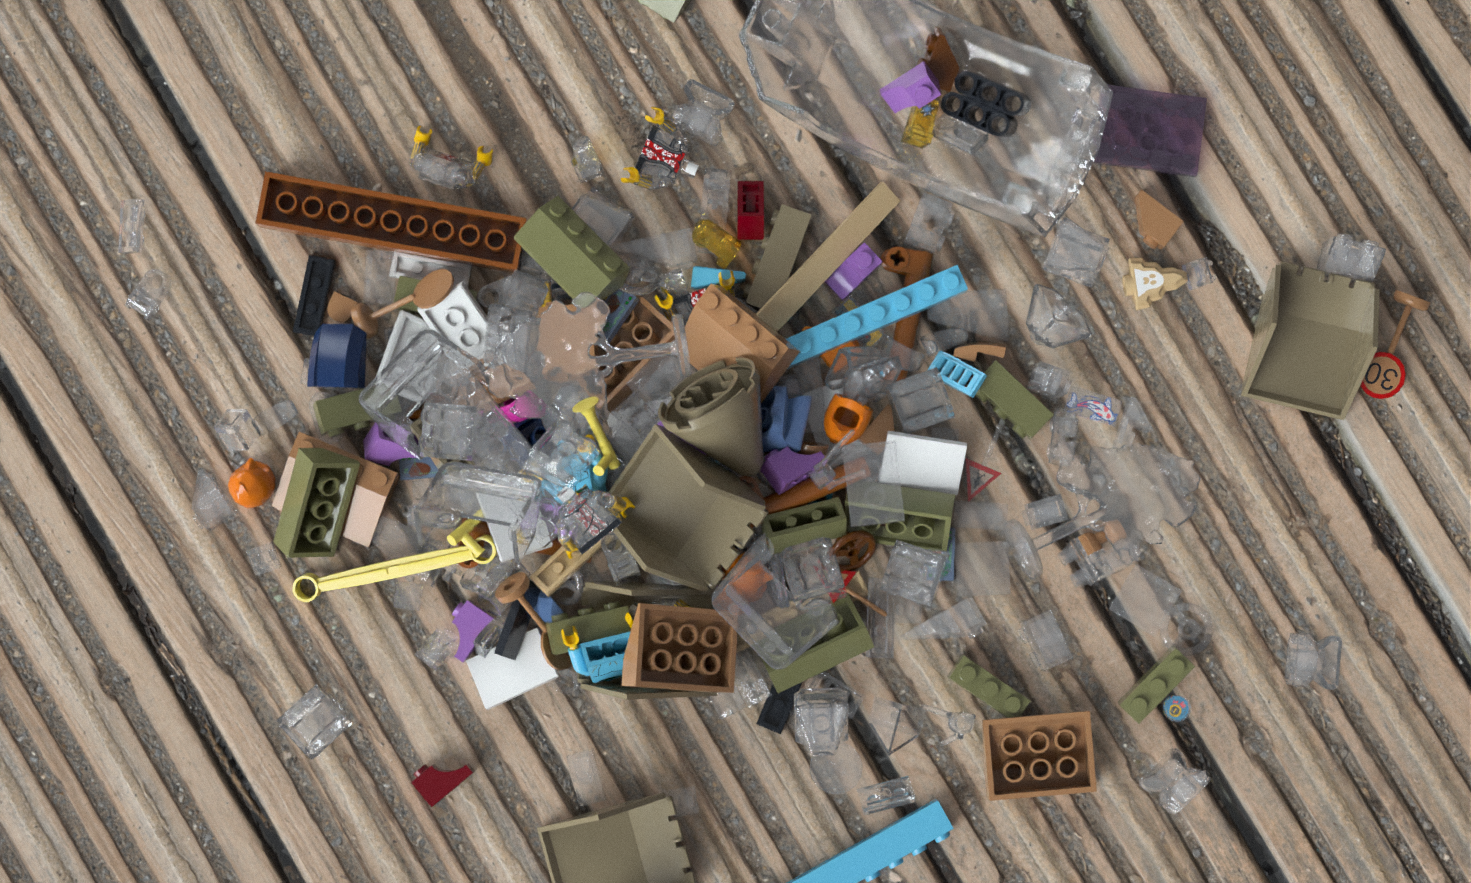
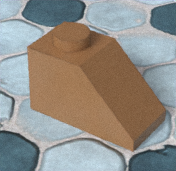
(1155, 221)

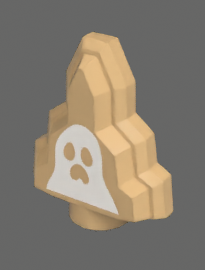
(1149, 281)

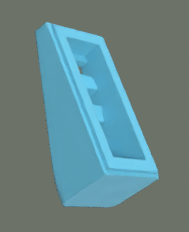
(704, 276)
(946, 363)

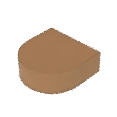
(340, 308)

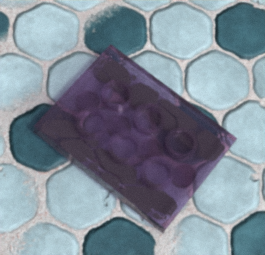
(1153, 131)

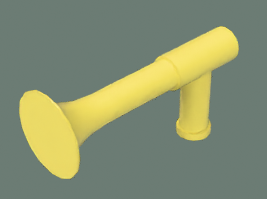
(609, 459)
(462, 534)

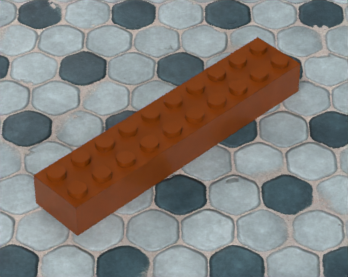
(389, 222)

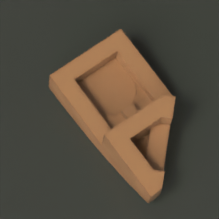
(970, 350)
(879, 427)

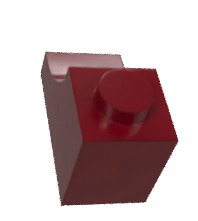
(750, 210)
(437, 783)

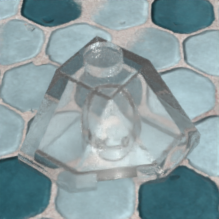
(1053, 321)

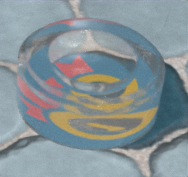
(1176, 708)

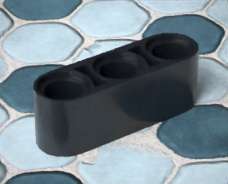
(980, 92)
(967, 112)

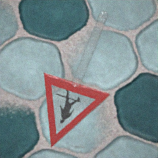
(978, 474)

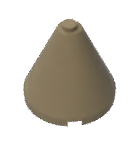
(720, 414)

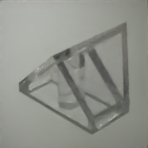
(895, 723)

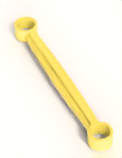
(391, 569)

